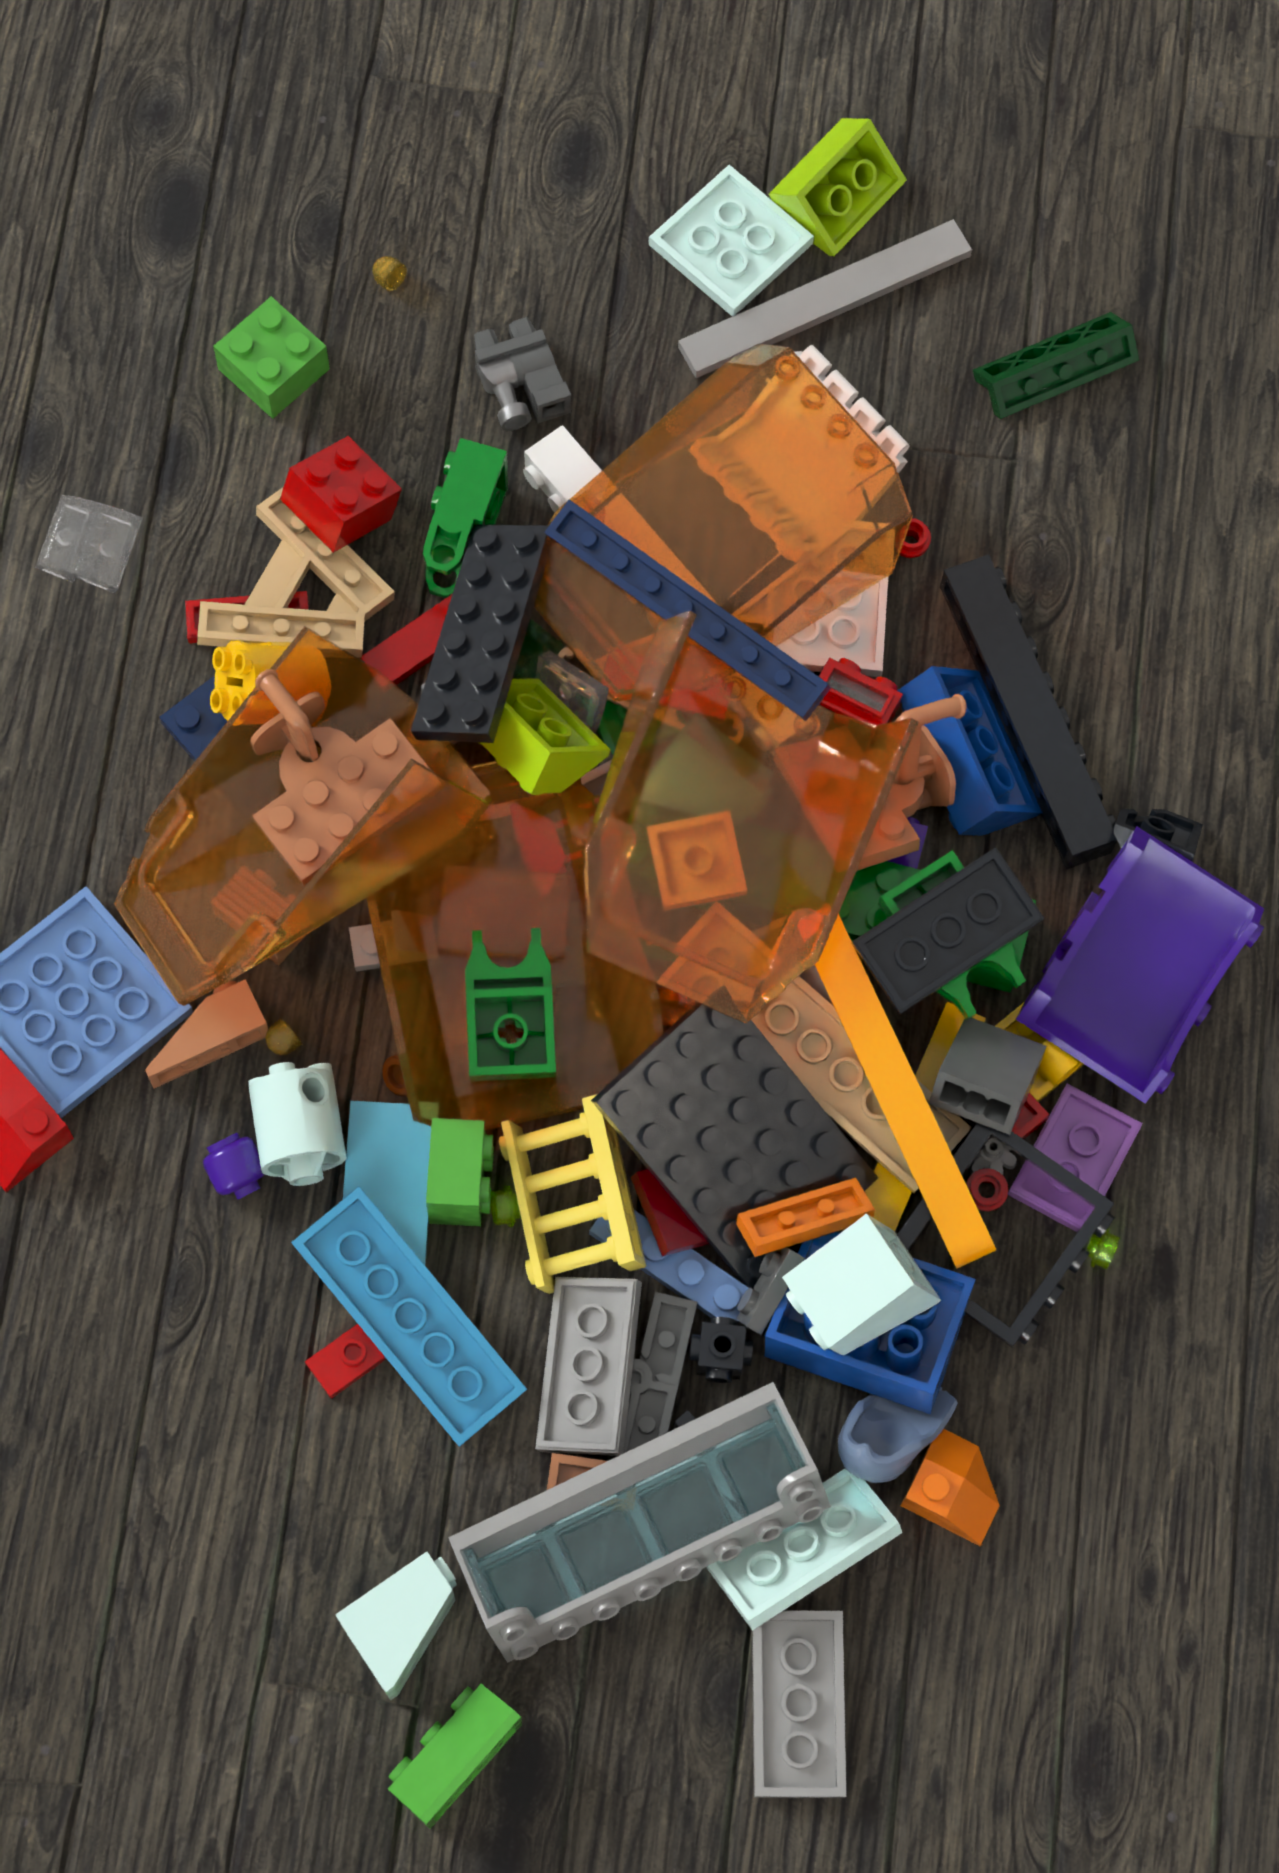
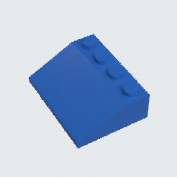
(898, 1365)

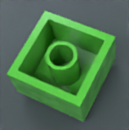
(271, 357)
(456, 1171)

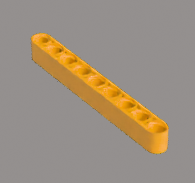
(902, 1100)

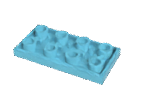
(390, 1164)

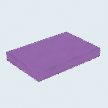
(1085, 1140)

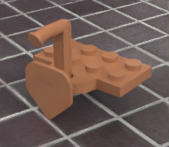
(921, 782)
(325, 792)

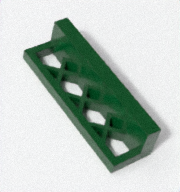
(1058, 364)

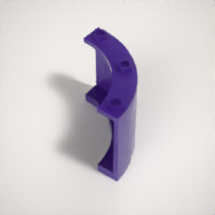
(1140, 965)

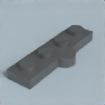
(659, 1369)

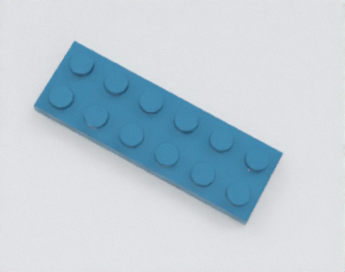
(409, 1316)

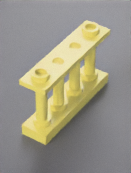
(612, 1205)

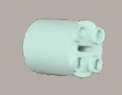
(297, 1122)

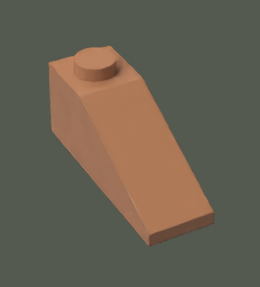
(214, 1030)

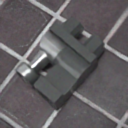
(517, 363)

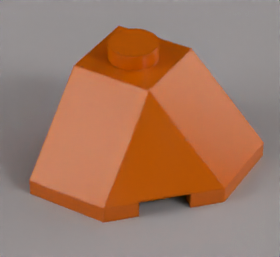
(953, 1488)

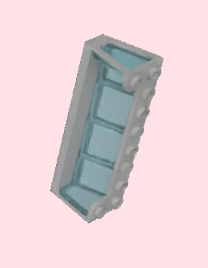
(639, 1523)

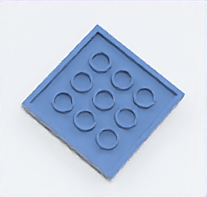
(80, 1002)

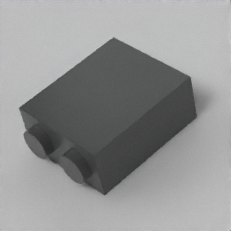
(987, 1075)

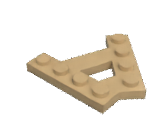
(265, 614)

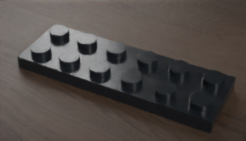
(482, 634)

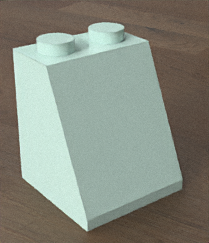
(859, 1286)
(400, 1619)

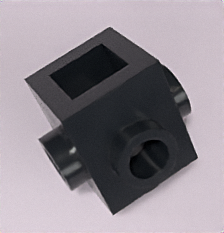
(720, 1366)

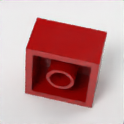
(340, 494)

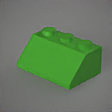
(454, 1754)

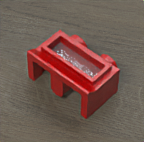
(859, 695)

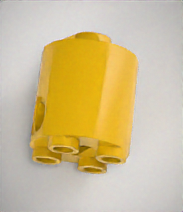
(237, 670)

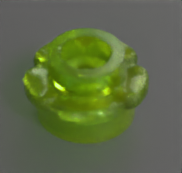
(504, 1207)
(1103, 1249)

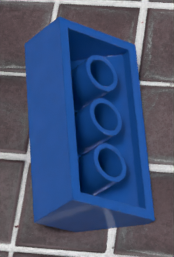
(987, 772)

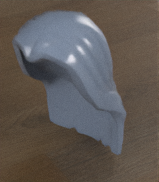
(887, 1436)

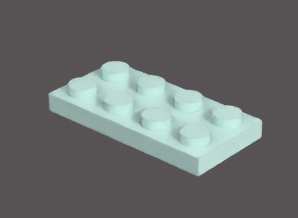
(807, 1554)

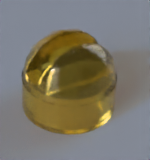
(389, 272)
(282, 1038)

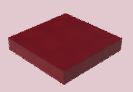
(667, 1221)

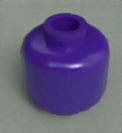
(234, 1166)

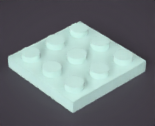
(731, 240)

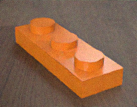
(804, 1217)

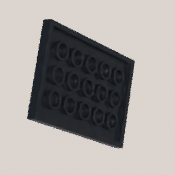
(726, 1128)

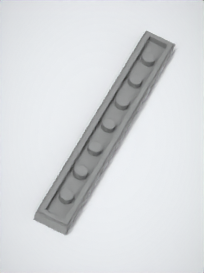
(825, 297)

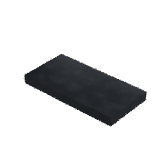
(947, 931)

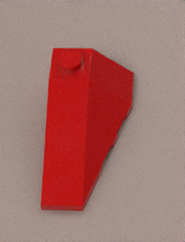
(28, 1126)

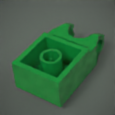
(469, 497)
(920, 883)
(506, 997)

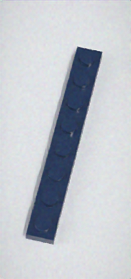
(670, 596)

